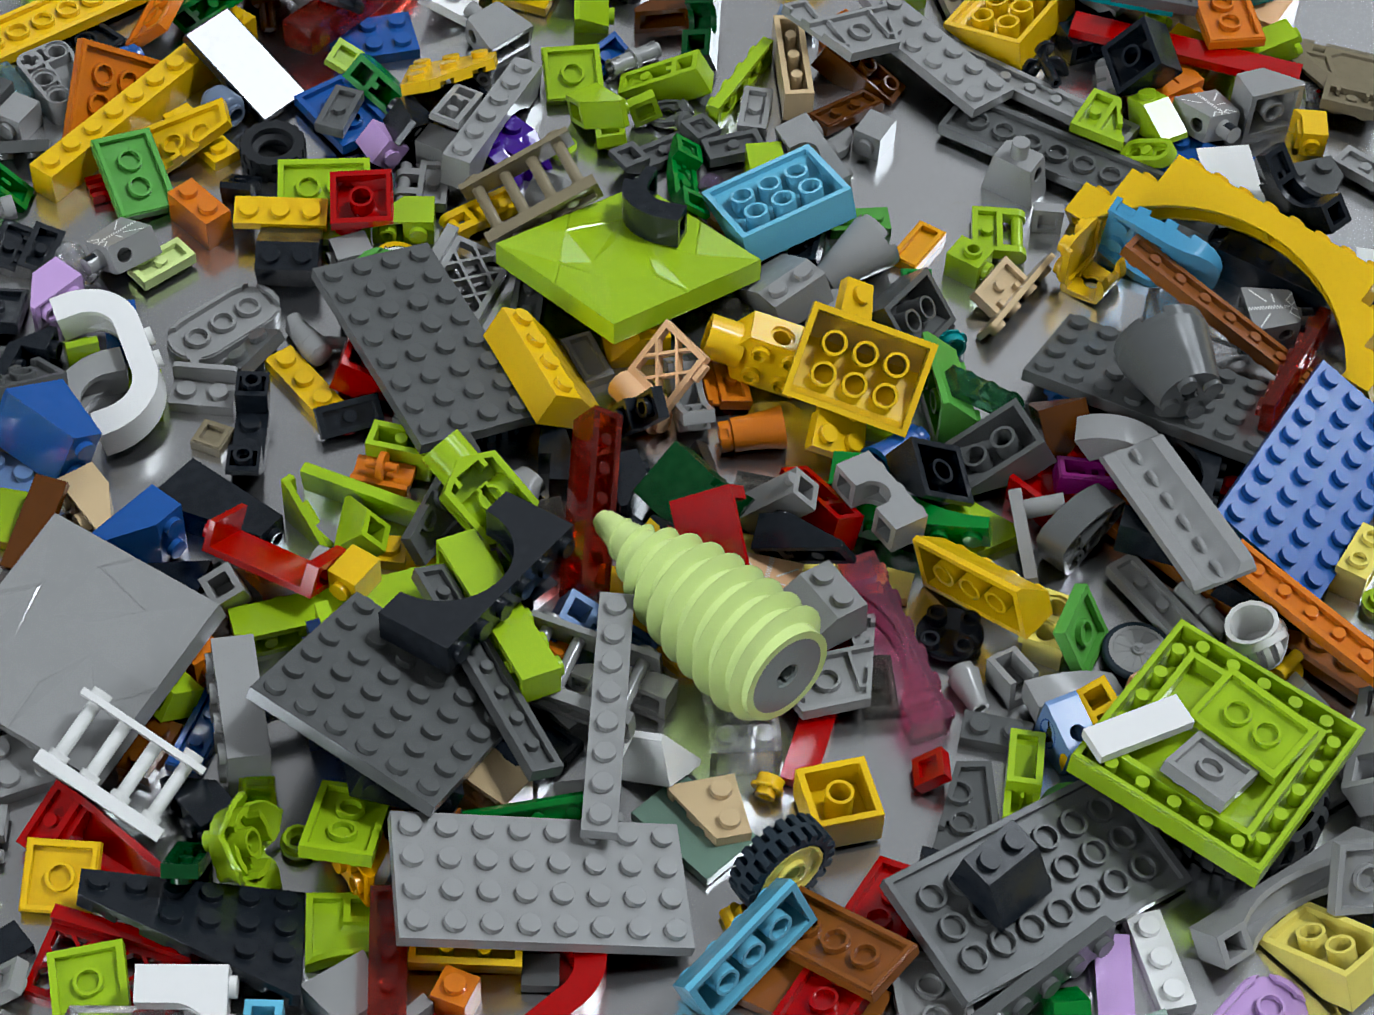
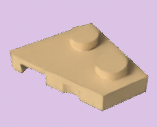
(714, 807)

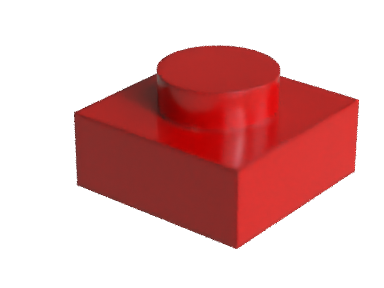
(931, 769)

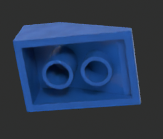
(147, 527)

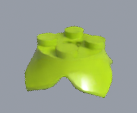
(239, 842)

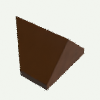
(1057, 422)

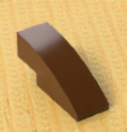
(660, 16)

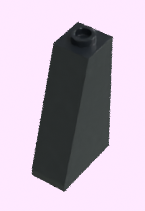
(208, 494)

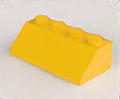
(982, 585)

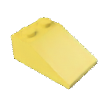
(1325, 953)

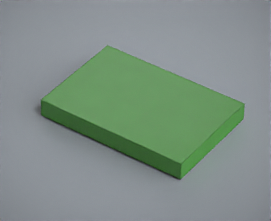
(133, 173)

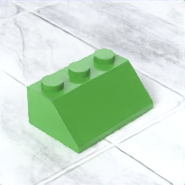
(945, 413)

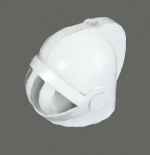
(1257, 633)

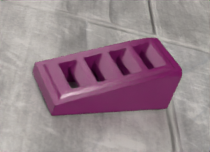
(1075, 474)

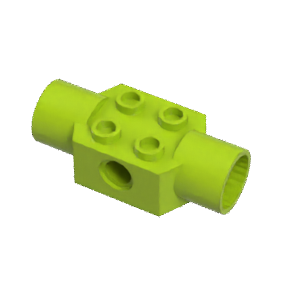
(473, 482)

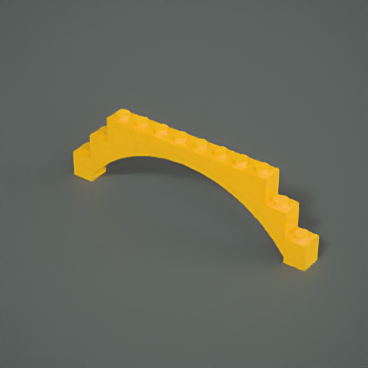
(1198, 195)

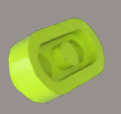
(1151, 151)

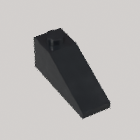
(795, 540)

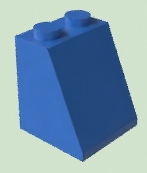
(47, 428)

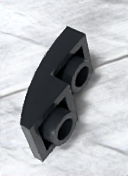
(642, 411)

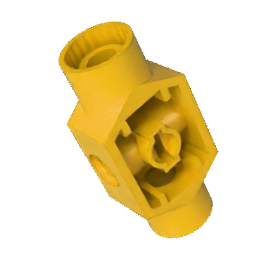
(753, 348)

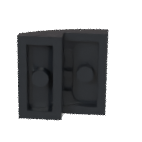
(27, 248)

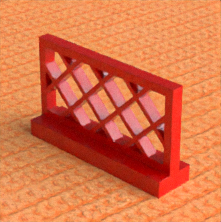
(95, 929)

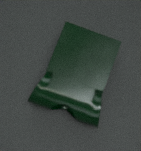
(678, 475)

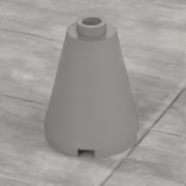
(859, 252)

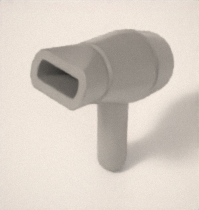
(309, 342)

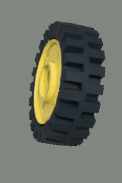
(790, 849)

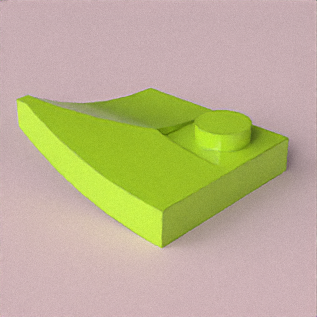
(334, 929)

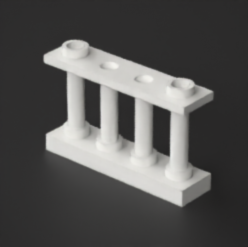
(118, 799)

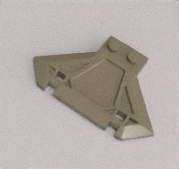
(1344, 77)

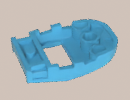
(1189, 252)

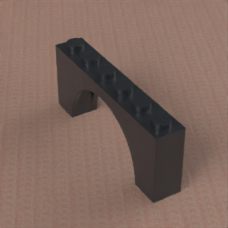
(1205, 466)
(450, 629)

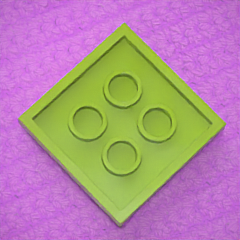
(312, 180)

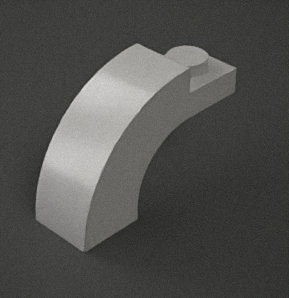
(693, 409)
(1106, 433)

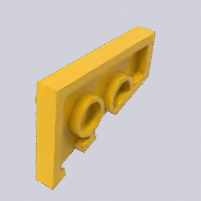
(189, 132)

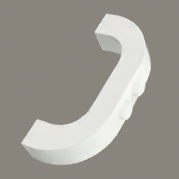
(143, 405)

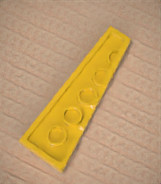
(828, 429)

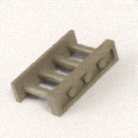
(556, 204)

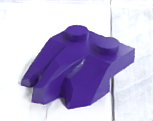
(512, 139)

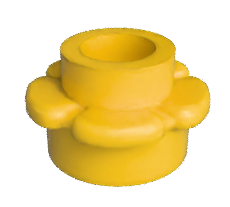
(768, 786)

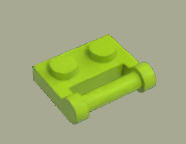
(988, 231)

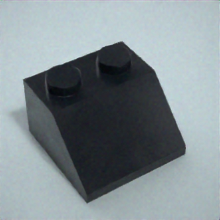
(1141, 57)
(288, 256)
(931, 471)
(1004, 876)

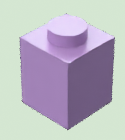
(379, 145)

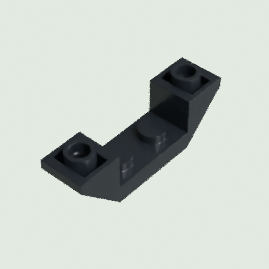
(42, 343)
(252, 424)

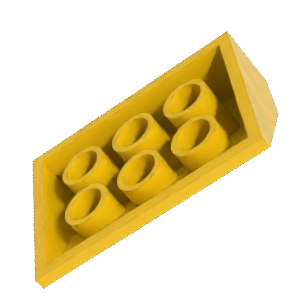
(1008, 27)
(538, 368)
(859, 369)

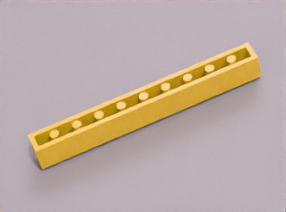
(138, 106)

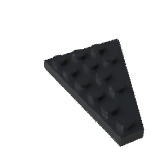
(223, 923)

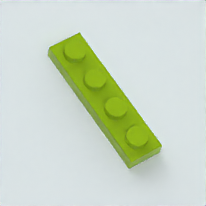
(745, 74)

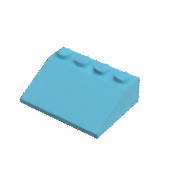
(781, 203)

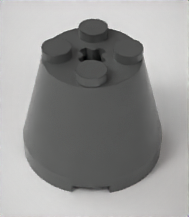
(1171, 360)

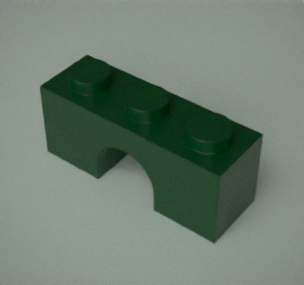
(703, 29)

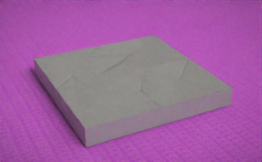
(91, 618)

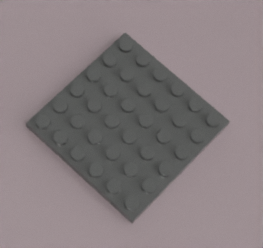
(380, 707)

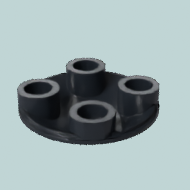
(950, 633)

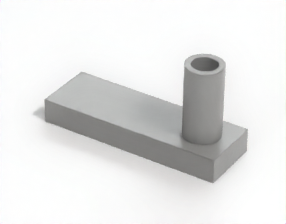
(1025, 510)

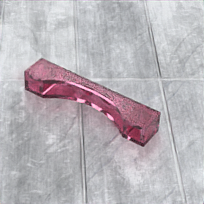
(922, 708)

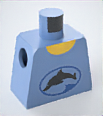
(1063, 723)

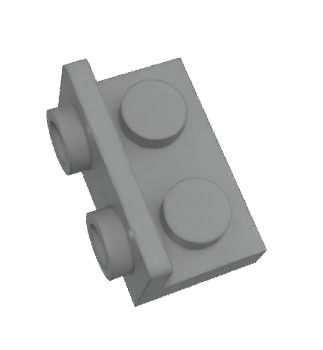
(203, 388)

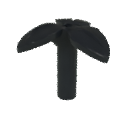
(1051, 66)

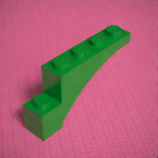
(942, 523)

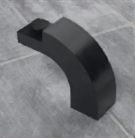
(1295, 198)
(648, 216)

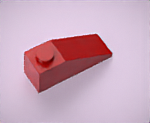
(832, 512)

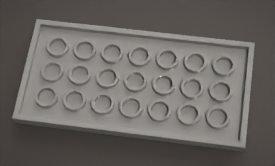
(537, 885)

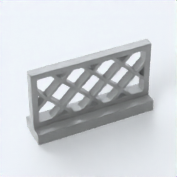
(446, 250)

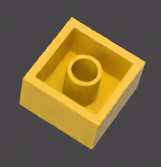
(841, 800)

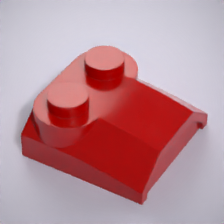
(361, 200)

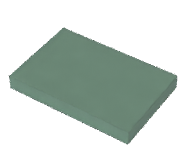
(697, 851)

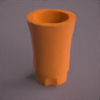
(753, 431)

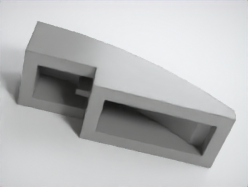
(1047, 687)

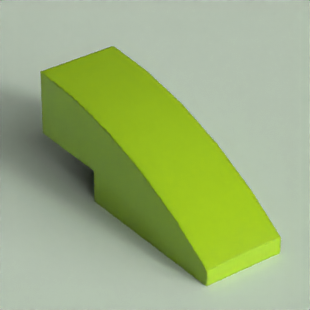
(1023, 770)

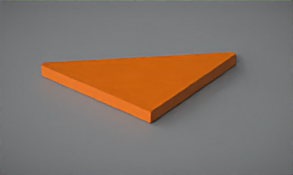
(98, 77)

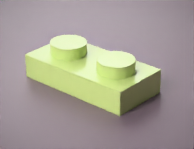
(173, 259)

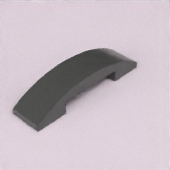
(655, 153)

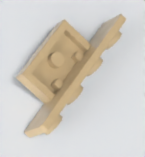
(1002, 290)

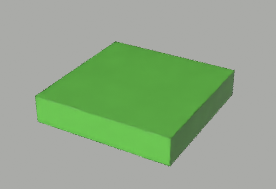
(1080, 629)

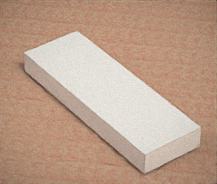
(1137, 728)

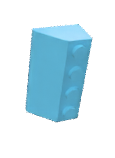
(746, 949)

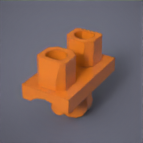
(384, 473)

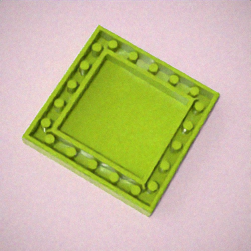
(619, 280)
(1265, 816)

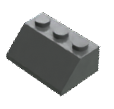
(913, 305)

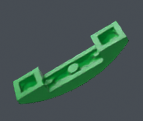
(682, 181)

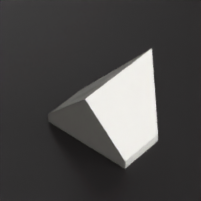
(657, 760)

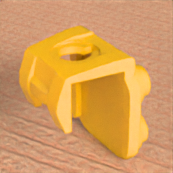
(1077, 262)

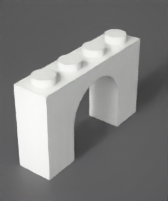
(186, 987)

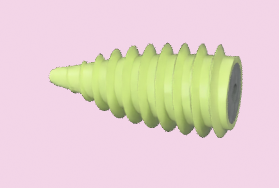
(718, 617)

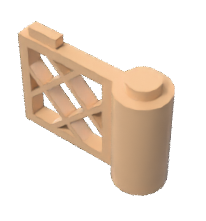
(634, 382)

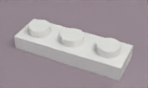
(1160, 963)

